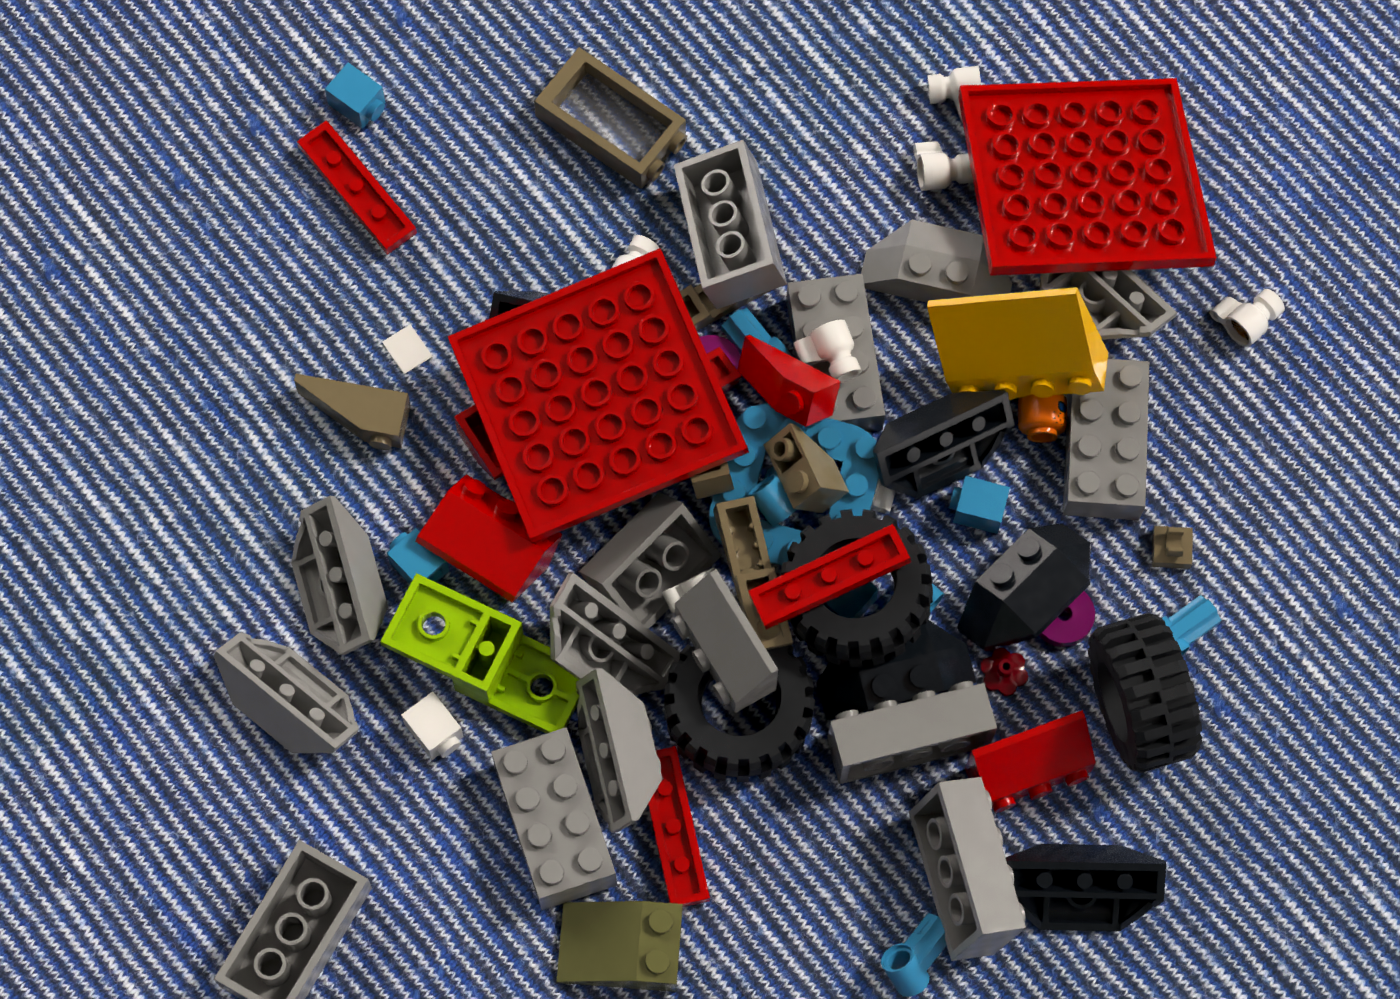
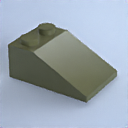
(620, 944)

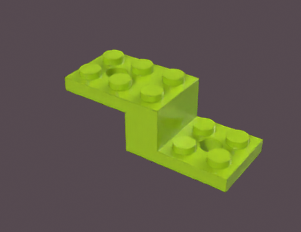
(482, 655)

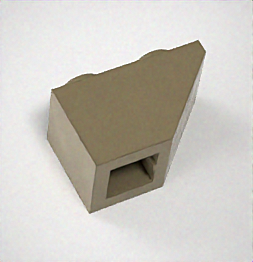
(805, 470)

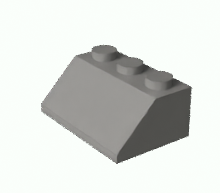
(649, 556)
(725, 643)

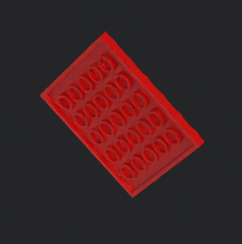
(1085, 177)
(597, 395)

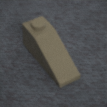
(366, 411)

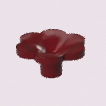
(1004, 680)

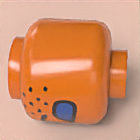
(1042, 417)

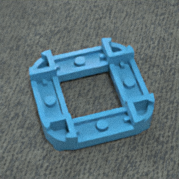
(840, 440)

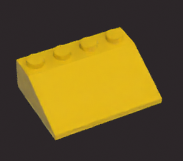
(1019, 343)

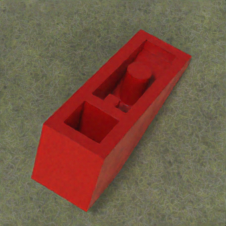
(788, 383)

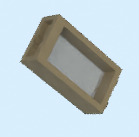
(611, 118)

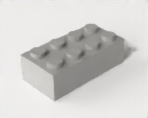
(729, 224)
(837, 298)
(1108, 445)
(911, 732)
(554, 818)
(967, 868)
(294, 928)

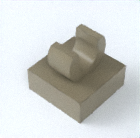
(1172, 547)

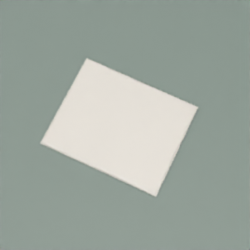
(407, 349)

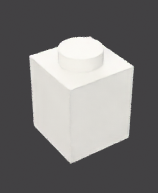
(433, 726)

